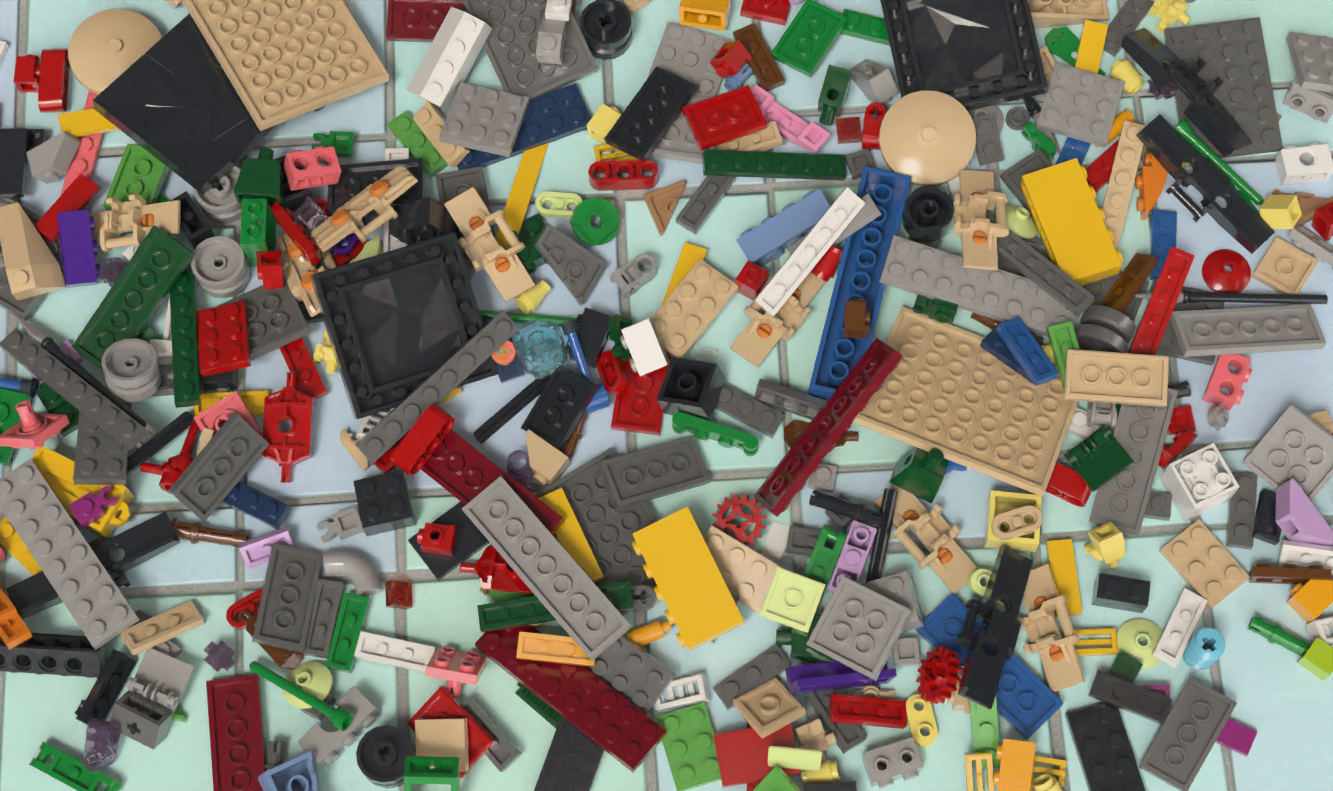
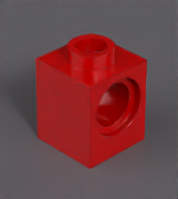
(751, 280)

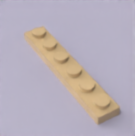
(1122, 179)

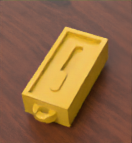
(59, 475)

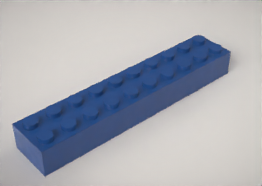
(859, 279)

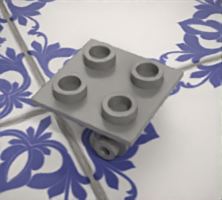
(161, 679)

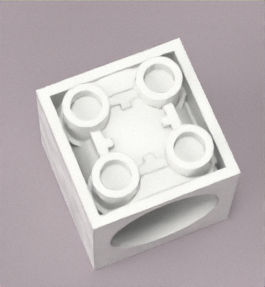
(1199, 482)

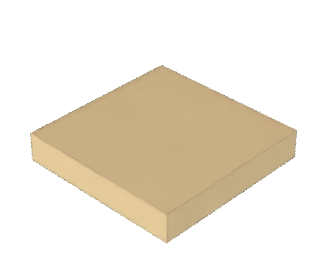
(1284, 267)
(769, 707)
(443, 739)

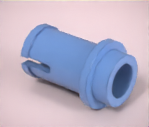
(735, 81)

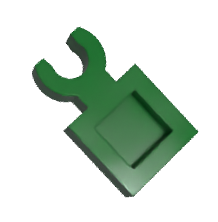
(1039, 140)
(342, 142)

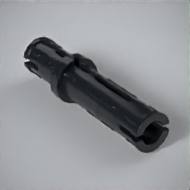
(857, 512)

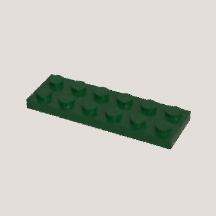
(135, 294)

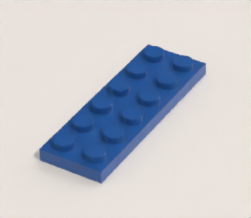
(1020, 694)

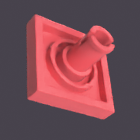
(218, 414)
(33, 428)
(455, 667)

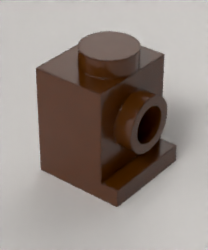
(856, 319)

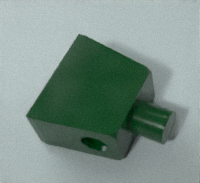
(834, 94)
(261, 179)
(920, 473)
(798, 642)

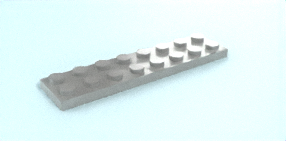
(980, 291)
(64, 555)
(546, 568)

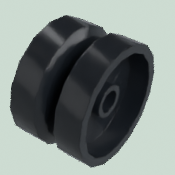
(606, 28)
(373, 748)

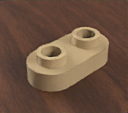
(1015, 522)

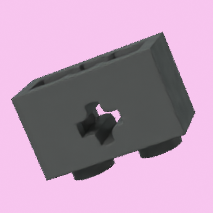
(141, 719)

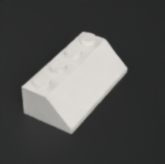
(449, 58)

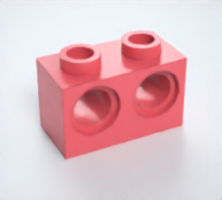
(313, 173)
(1223, 378)

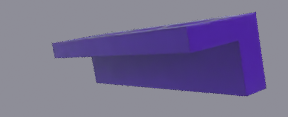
(831, 677)

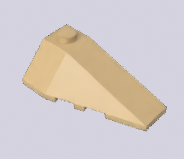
(1067, 12)
(27, 259)

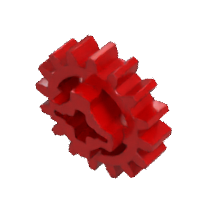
(738, 509)
(939, 675)

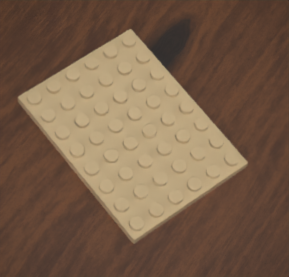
(288, 53)
(968, 405)

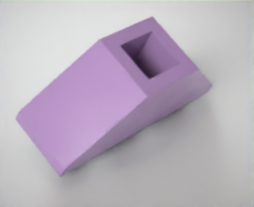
(1299, 516)
(853, 554)

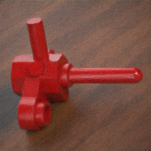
(175, 465)

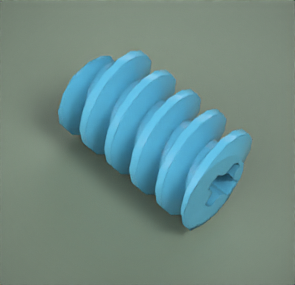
(1204, 649)

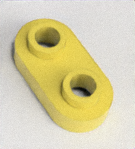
(921, 719)

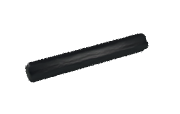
(510, 409)
(159, 441)
(882, 536)

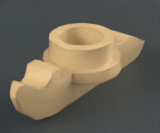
(349, 444)
(871, 691)

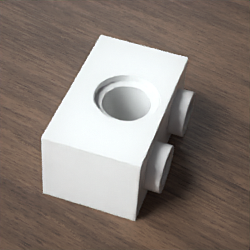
(1294, 172)

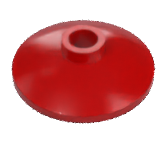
(1221, 280)

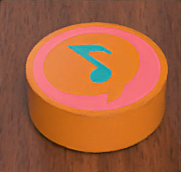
(504, 354)

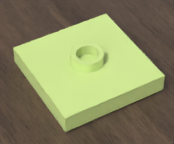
(792, 600)

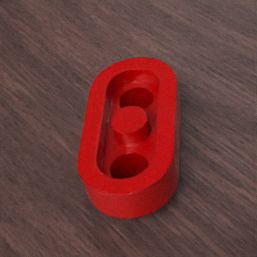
(612, 372)
(1182, 441)
(249, 603)

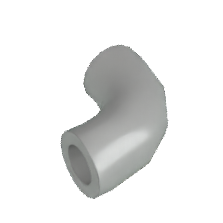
(355, 567)

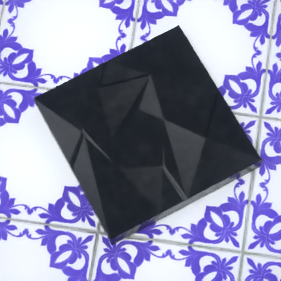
(965, 49)
(182, 108)
(398, 320)

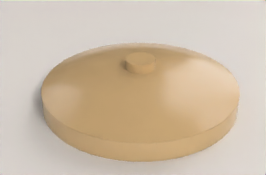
(108, 46)
(927, 138)

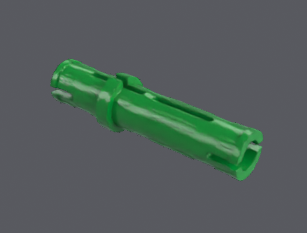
(1277, 635)

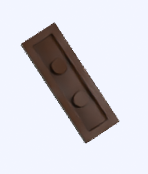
(762, 63)
(1130, 282)
(1287, 574)

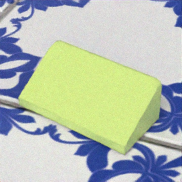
(794, 758)

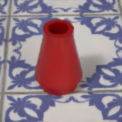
(827, 264)

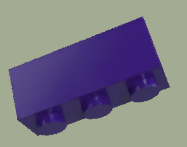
(78, 248)

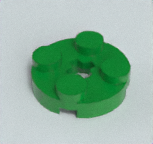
(581, 221)

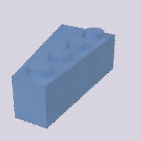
(782, 230)
(291, 775)

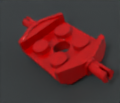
(294, 445)
(494, 573)

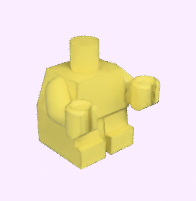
(1169, 13)
(325, 353)
(1106, 544)

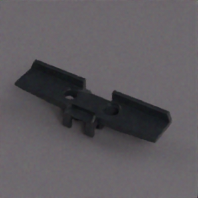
(1205, 110)
(1237, 218)
(138, 543)
(983, 671)

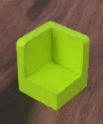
(1318, 659)

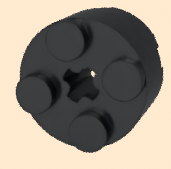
(939, 209)

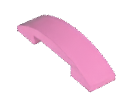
(789, 125)

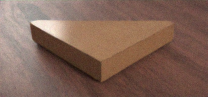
(663, 204)
(1307, 204)

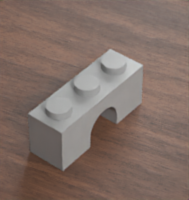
(327, 745)

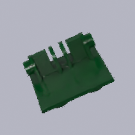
(1098, 458)

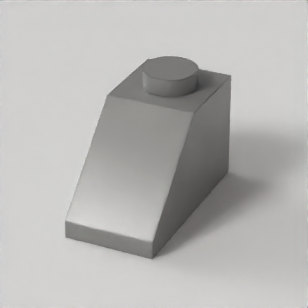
(551, 41)
(874, 81)
(53, 157)

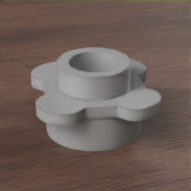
(1218, 416)

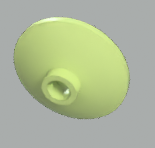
(1020, 221)
(1128, 644)
(318, 682)

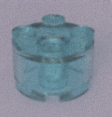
(540, 347)

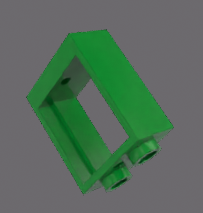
(256, 227)
(418, 771)

